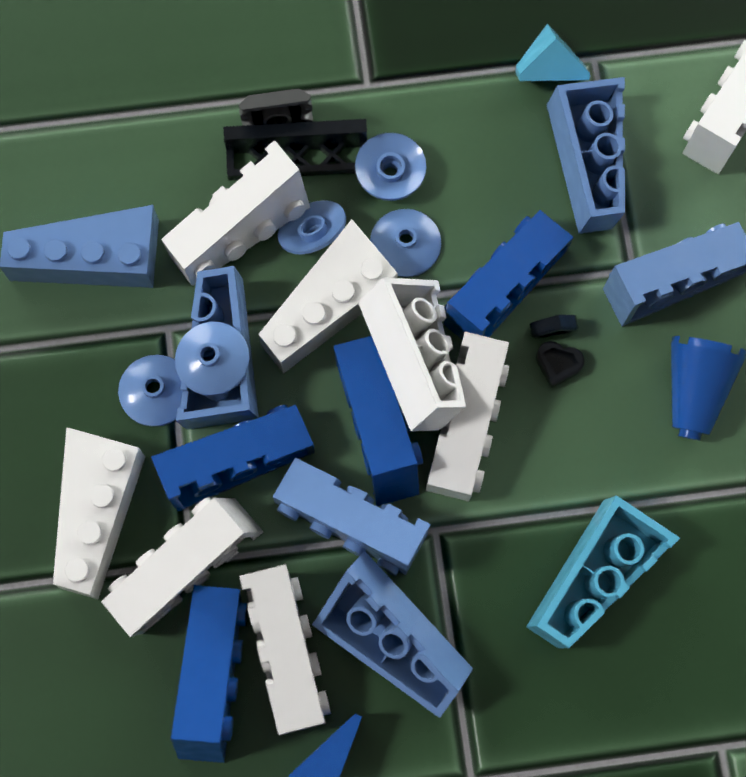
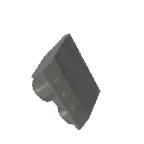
(276, 108)

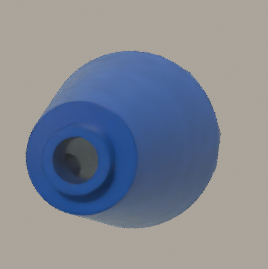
(701, 383)

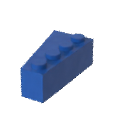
(507, 277)
(378, 422)
(232, 456)
(207, 674)

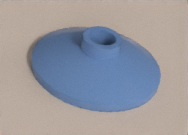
(395, 152)
(314, 229)
(412, 257)
(221, 372)
(146, 407)

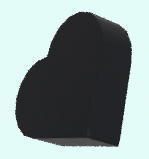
(554, 326)
(558, 362)

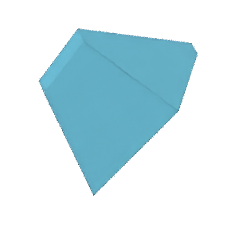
(550, 60)

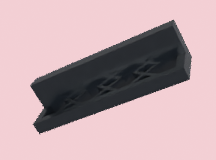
(297, 136)

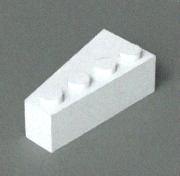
(723, 120)
(239, 215)
(325, 298)
(415, 350)
(465, 436)
(93, 505)
(179, 563)
(284, 649)

